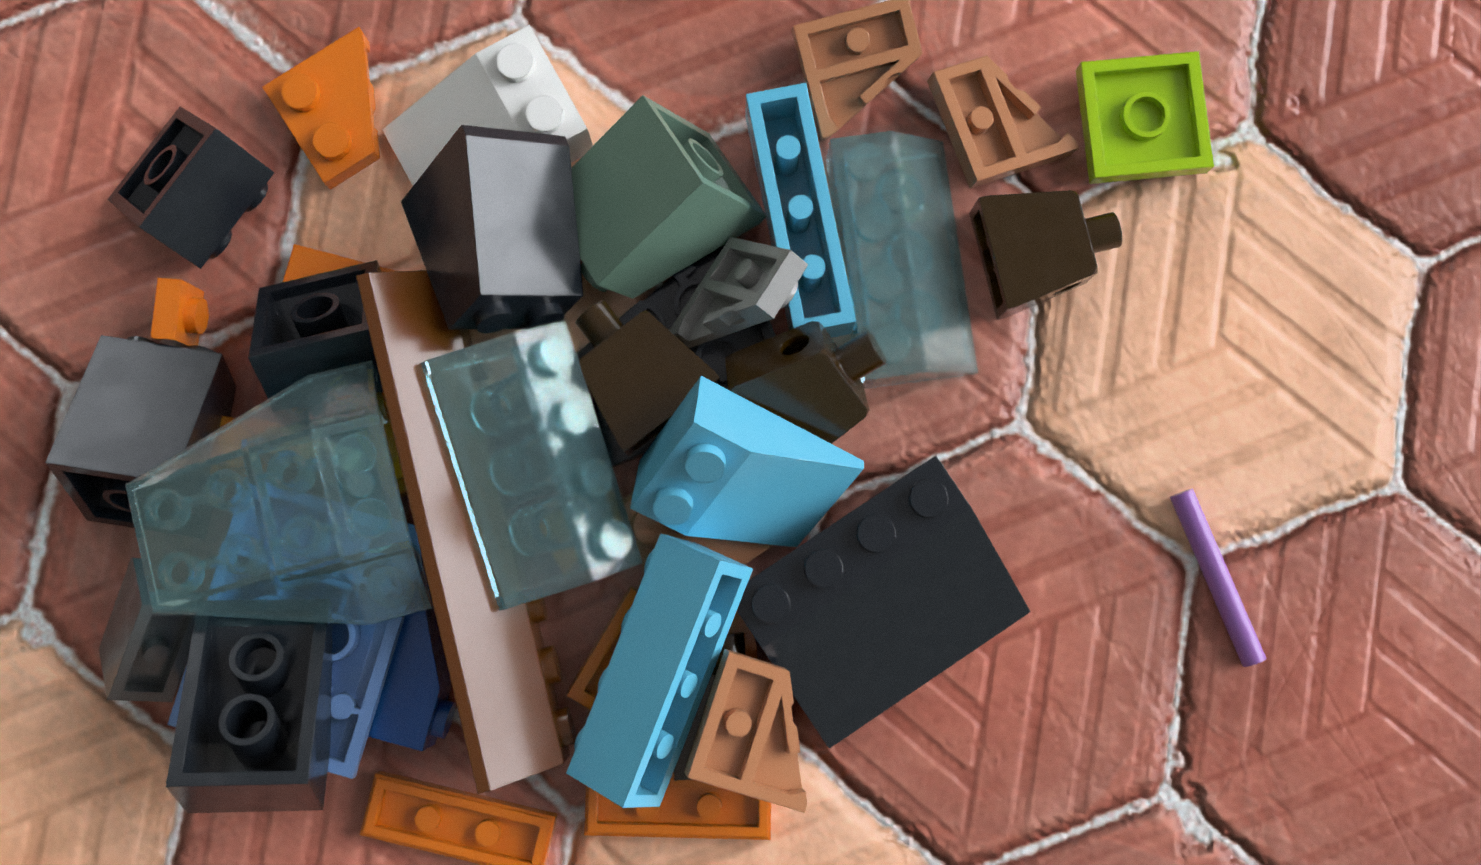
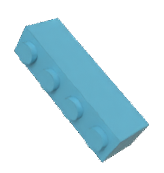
(799, 204)
(658, 672)

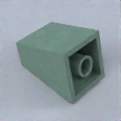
(655, 200)

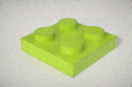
(1144, 117)

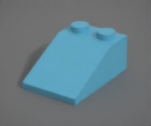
(739, 472)

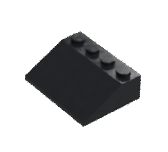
(882, 601)

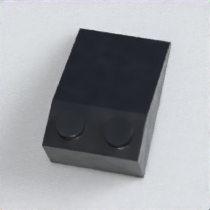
(253, 717)

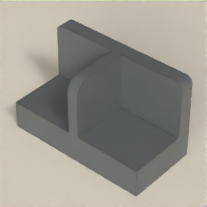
(143, 649)

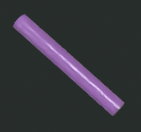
(1218, 578)

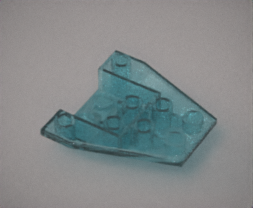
(284, 513)

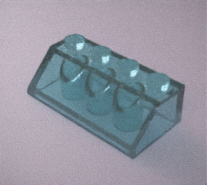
(902, 255)
(531, 463)

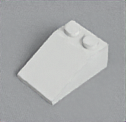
(498, 88)

